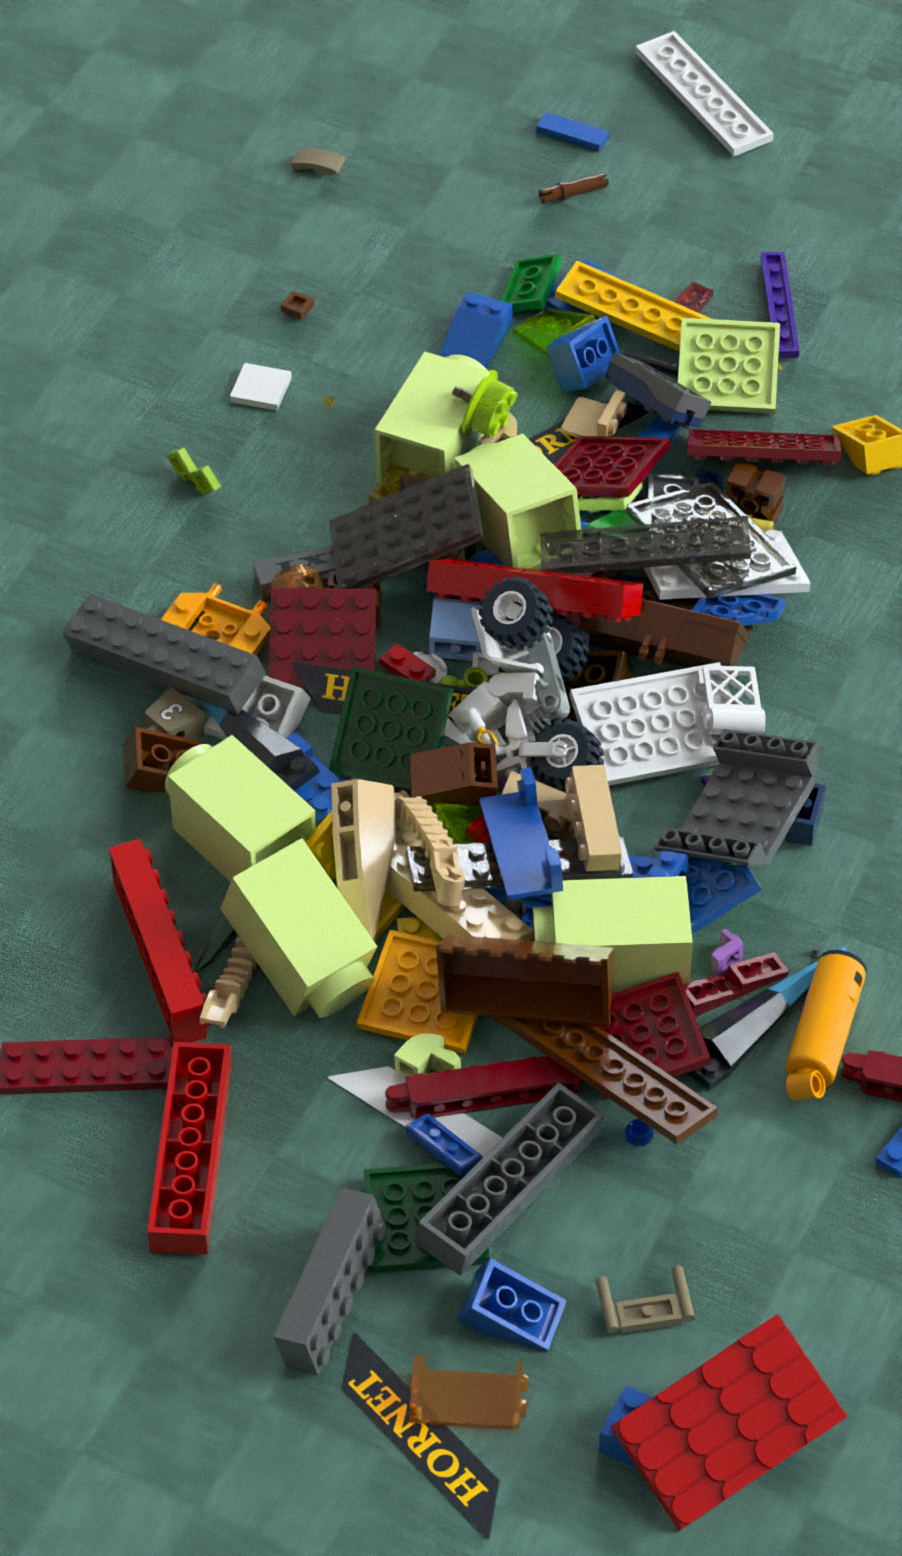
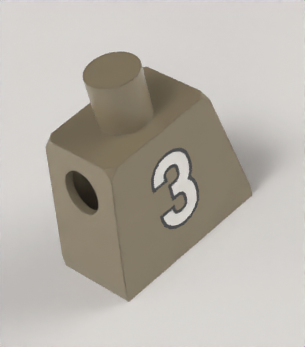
(175, 716)

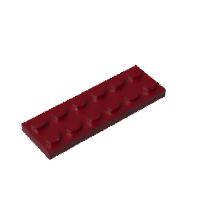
(85, 1065)

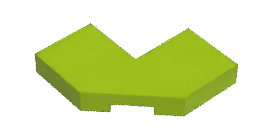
(186, 470)

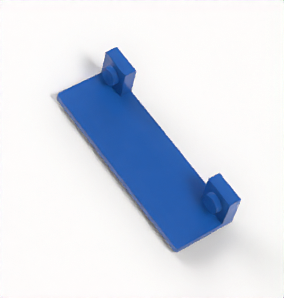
(521, 842)

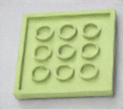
(731, 363)

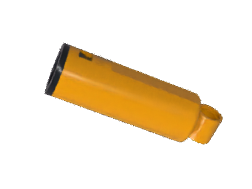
(824, 1024)

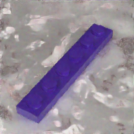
(780, 301)

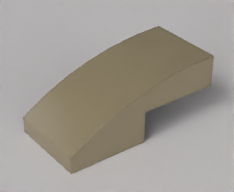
(320, 160)

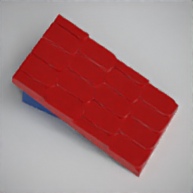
(728, 1422)

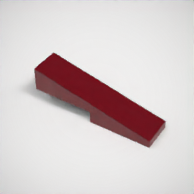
(738, 981)

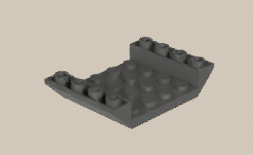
(747, 799)

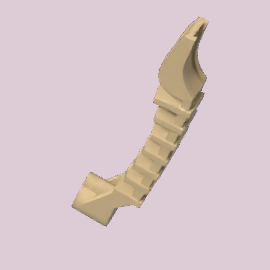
(444, 860)
(229, 987)

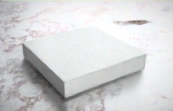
(260, 386)

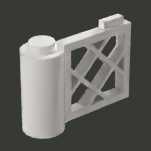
(733, 714)

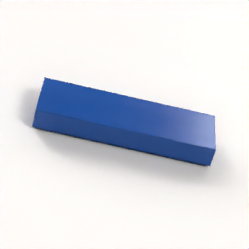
(572, 131)
(443, 1144)

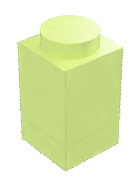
(426, 420)
(520, 499)
(234, 806)
(636, 916)
(301, 931)

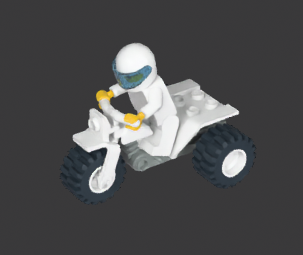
(537, 657)

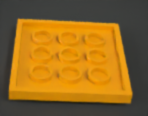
(407, 998)

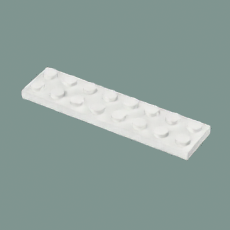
(704, 93)

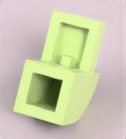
(423, 1054)

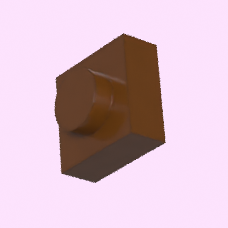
(297, 305)

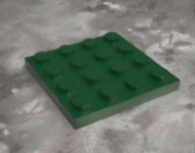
(385, 723)
(404, 1198)

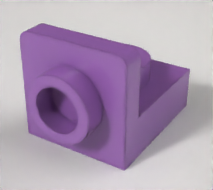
(727, 953)

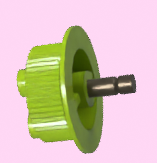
(487, 405)

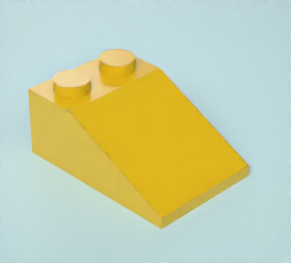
(871, 443)

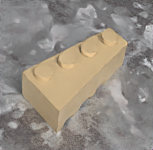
(551, 807)
(593, 818)

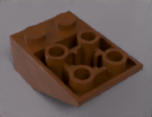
(455, 774)

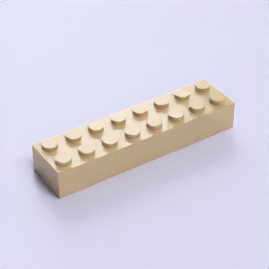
(476, 914)

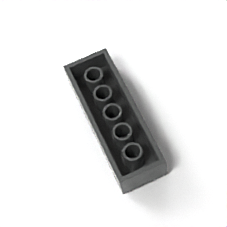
(330, 1282)

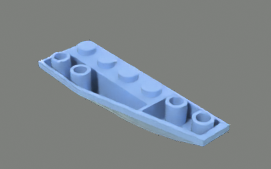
(454, 630)

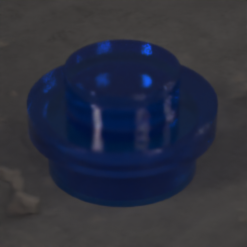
(638, 1133)

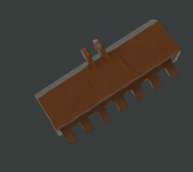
(671, 636)
(525, 979)

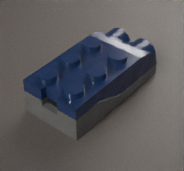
(657, 392)

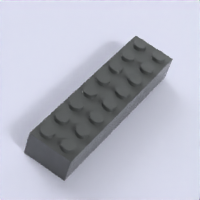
(164, 653)
(508, 1179)

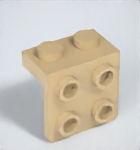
(595, 418)

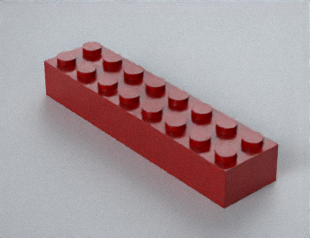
(566, 592)
(158, 941)
(190, 1148)

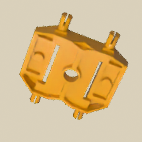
(221, 619)

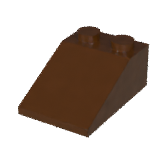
(150, 757)

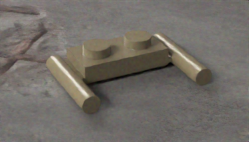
(649, 1311)

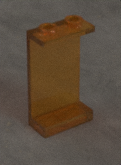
(467, 1397)

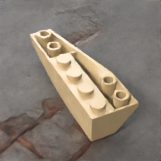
(363, 845)

